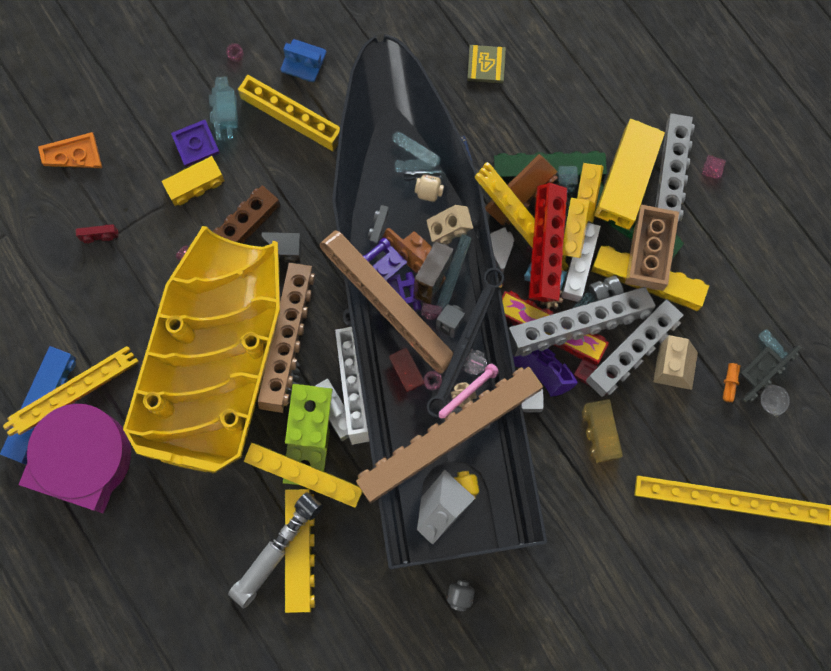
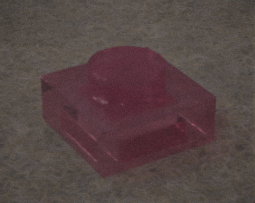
(713, 167)
(431, 311)

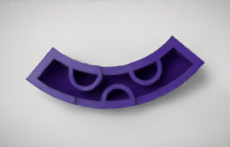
(551, 373)

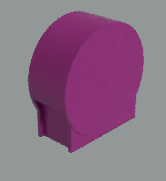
(77, 456)

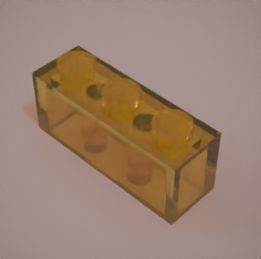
(602, 431)

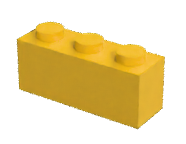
(193, 181)

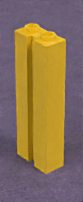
(629, 174)

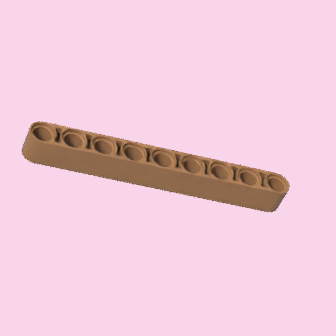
(387, 301)

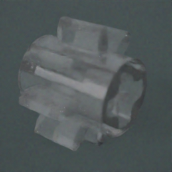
(475, 362)

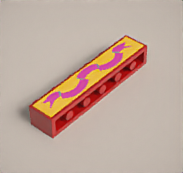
(520, 311)

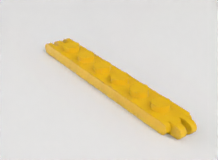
(509, 204)
(70, 391)

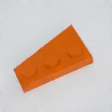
(72, 152)

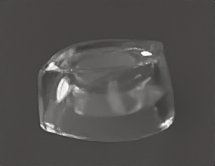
(774, 400)

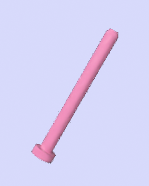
(491, 371)

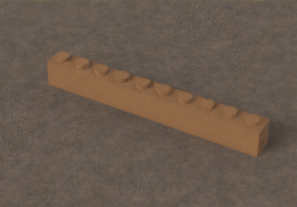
(449, 434)

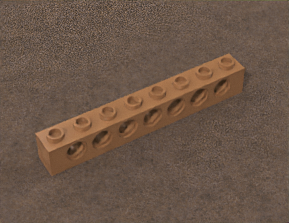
(270, 399)

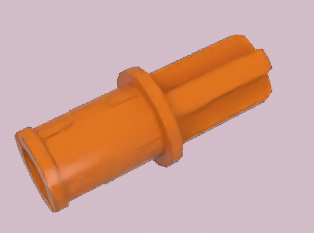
(731, 382)

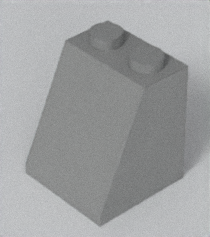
(442, 506)

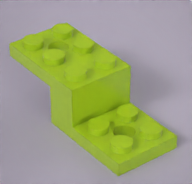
(308, 431)

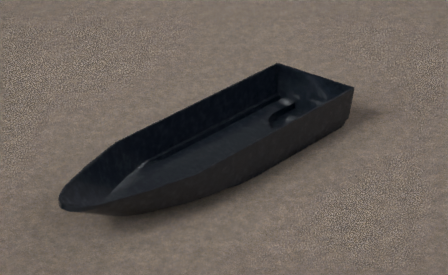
(389, 95)

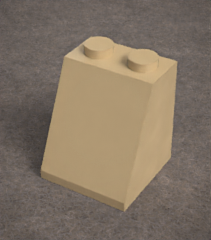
(676, 363)

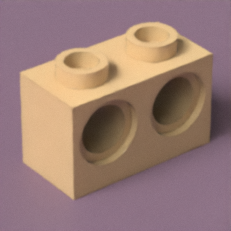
(449, 224)

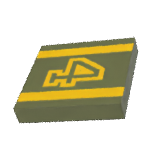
(486, 64)

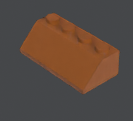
(525, 185)

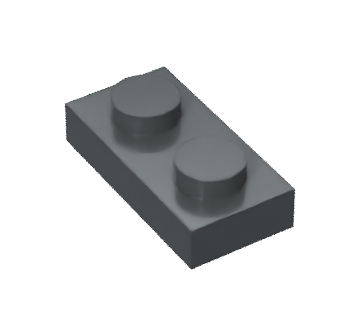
(380, 220)

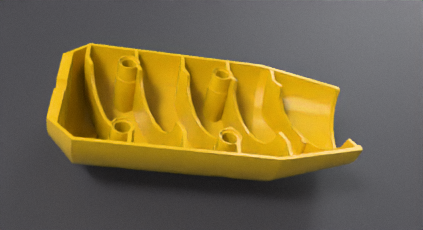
(214, 363)

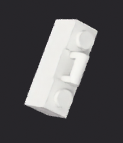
(337, 412)

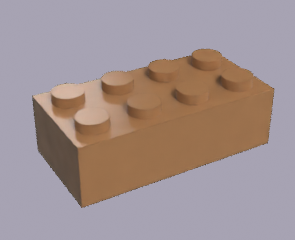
(652, 247)

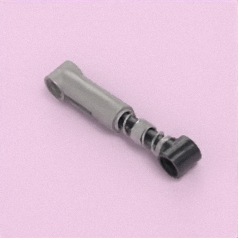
(245, 590)

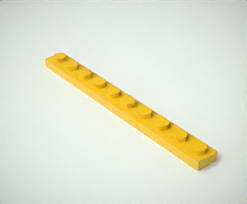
(733, 500)

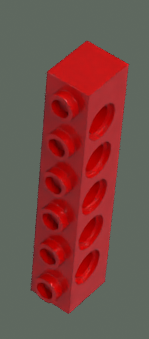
(548, 243)

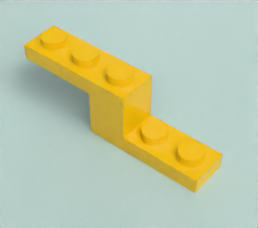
(582, 210)

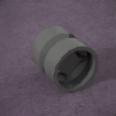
(610, 287)

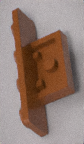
(412, 249)

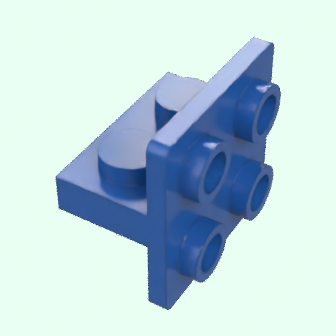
(302, 60)

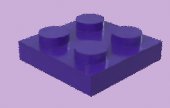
(195, 143)

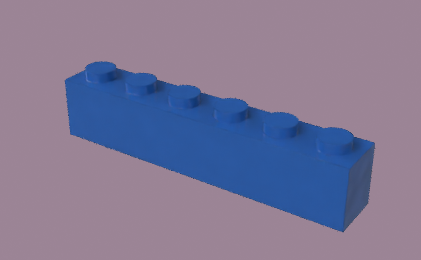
(50, 376)

